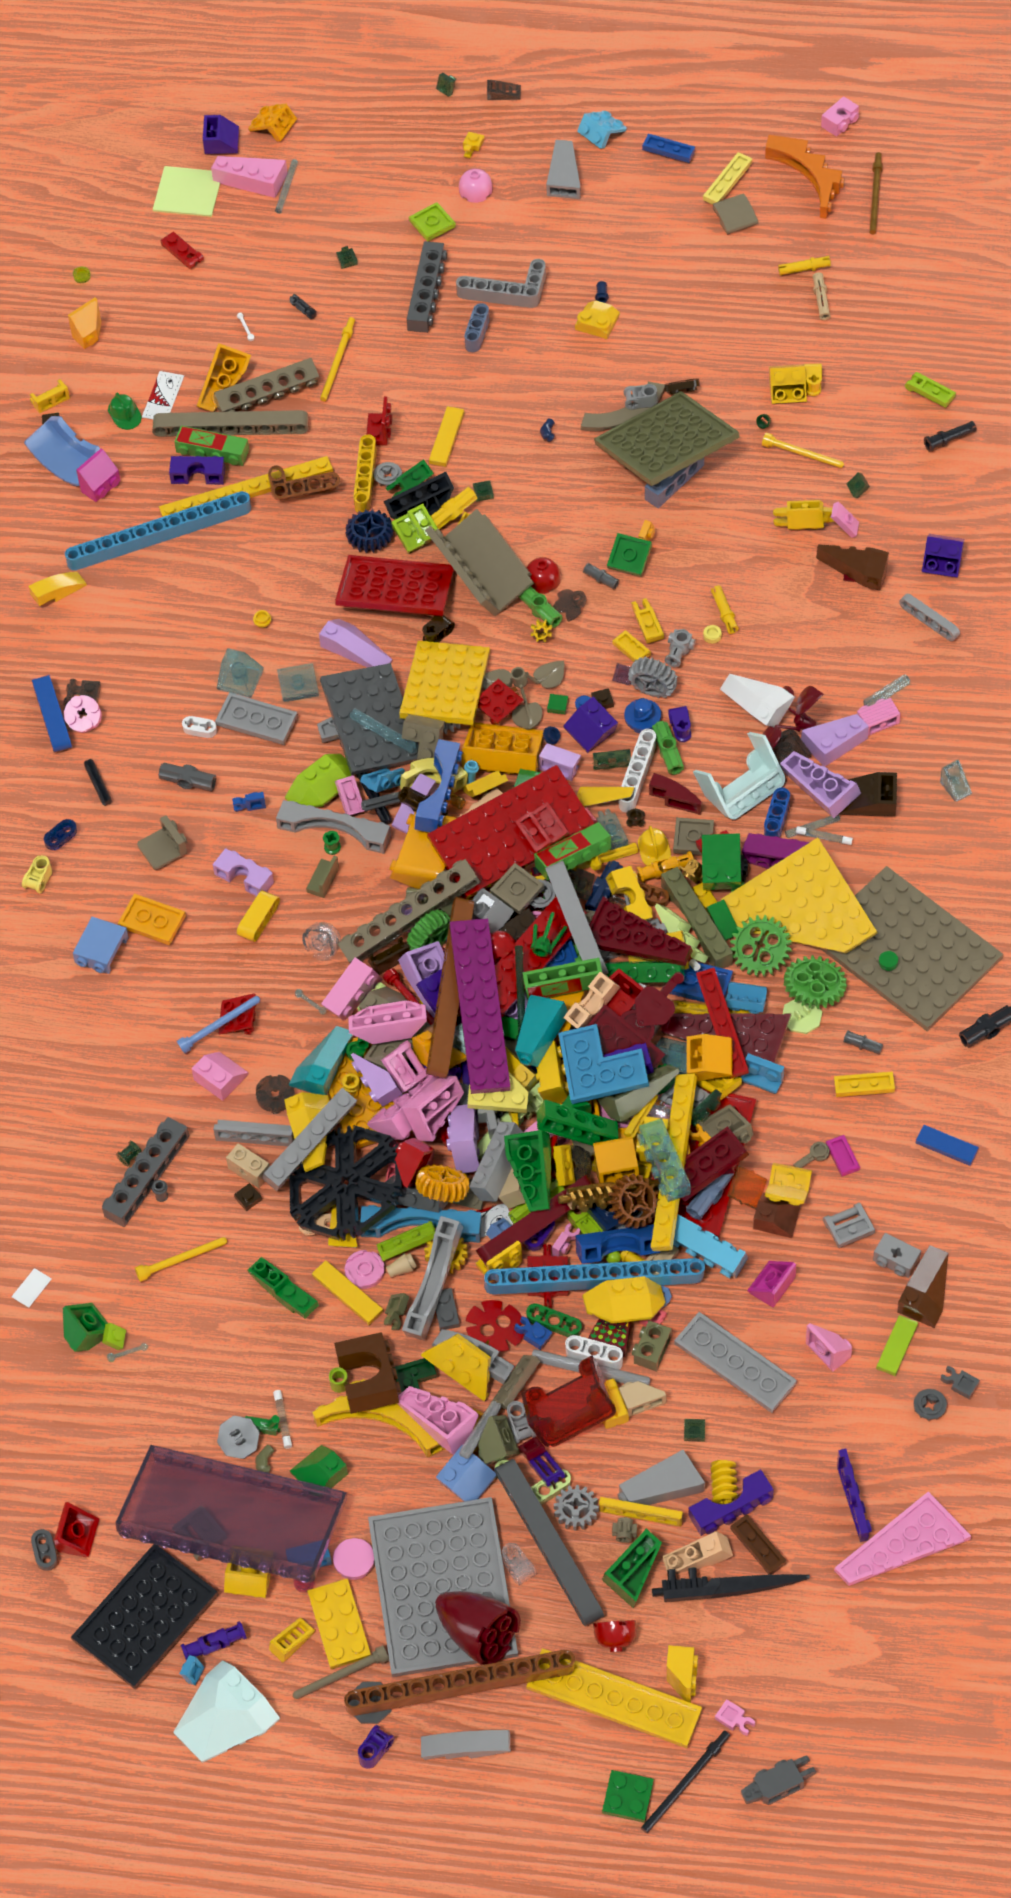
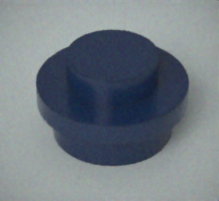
(551, 735)

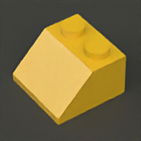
(246, 1581)

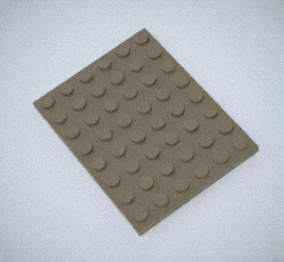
(934, 950)

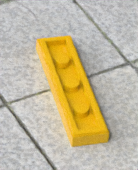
(446, 436)
(347, 1292)
(640, 1511)

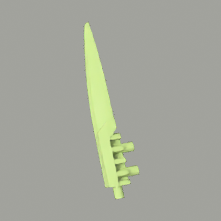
(533, 1106)

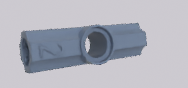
(708, 1196)

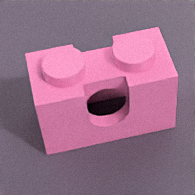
(839, 116)

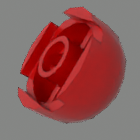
(544, 574)
(502, 944)
(615, 1634)

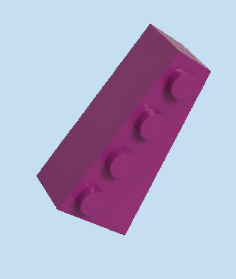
(768, 850)

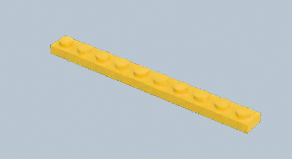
(253, 486)
(678, 1131)

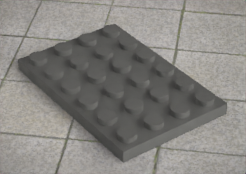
(378, 696)

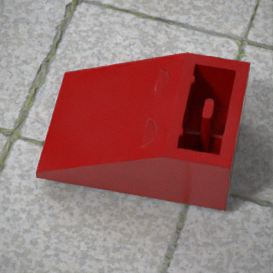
(625, 997)

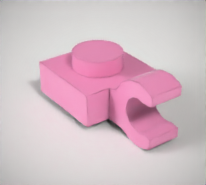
(563, 1244)

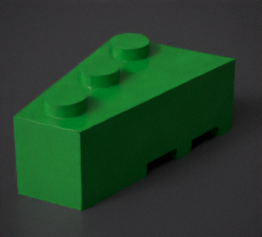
(632, 1567)

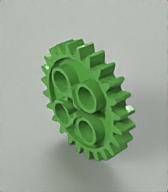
(745, 940)
(815, 982)

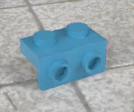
(382, 779)
(746, 997)

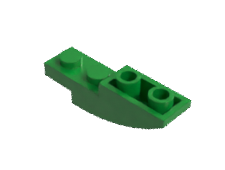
(282, 1289)

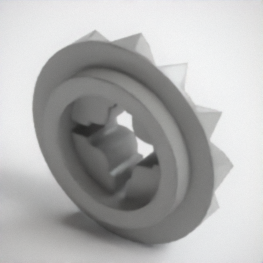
(386, 468)
(548, 895)

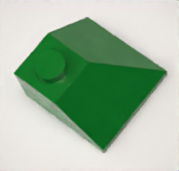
(83, 1326)
(321, 1468)

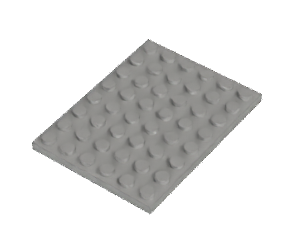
(425, 1556)

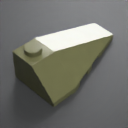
(629, 1103)

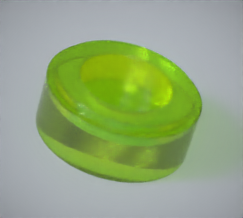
(81, 274)

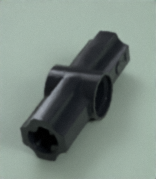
(986, 1027)

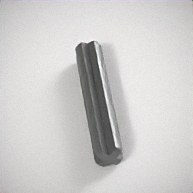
(380, 802)

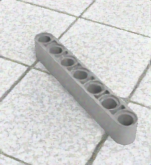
(574, 913)

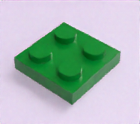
(629, 554)
(628, 1796)

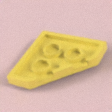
(510, 1101)

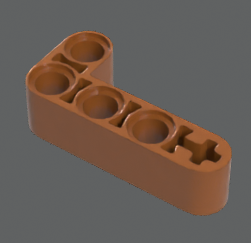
(304, 482)

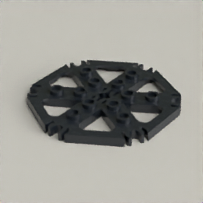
(343, 1195)

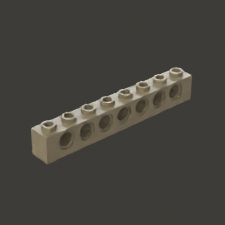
(404, 922)

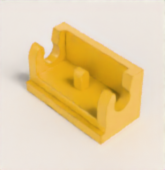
(50, 398)

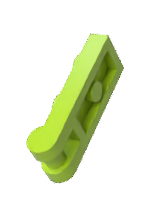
(930, 389)

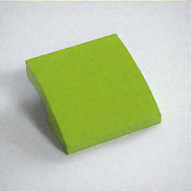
(412, 528)

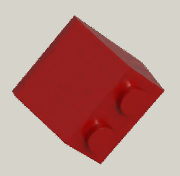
(410, 1159)

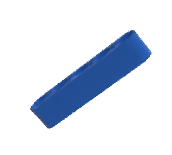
(51, 713)

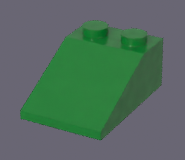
(721, 861)

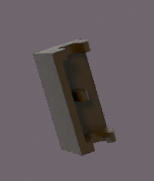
(389, 957)

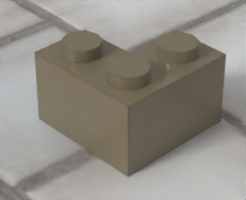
(424, 731)

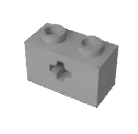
(906, 1258)

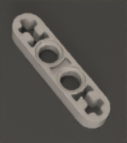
(929, 617)

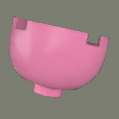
(475, 185)

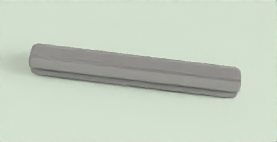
(473, 1439)

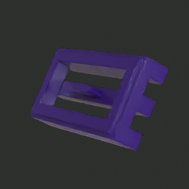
(552, 1476)

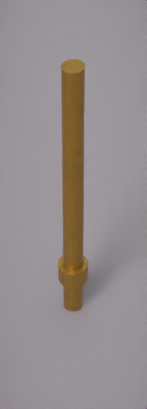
(877, 169)

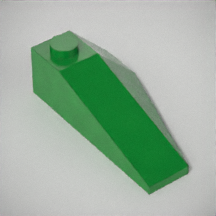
(531, 1162)

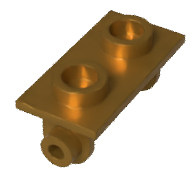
(693, 871)

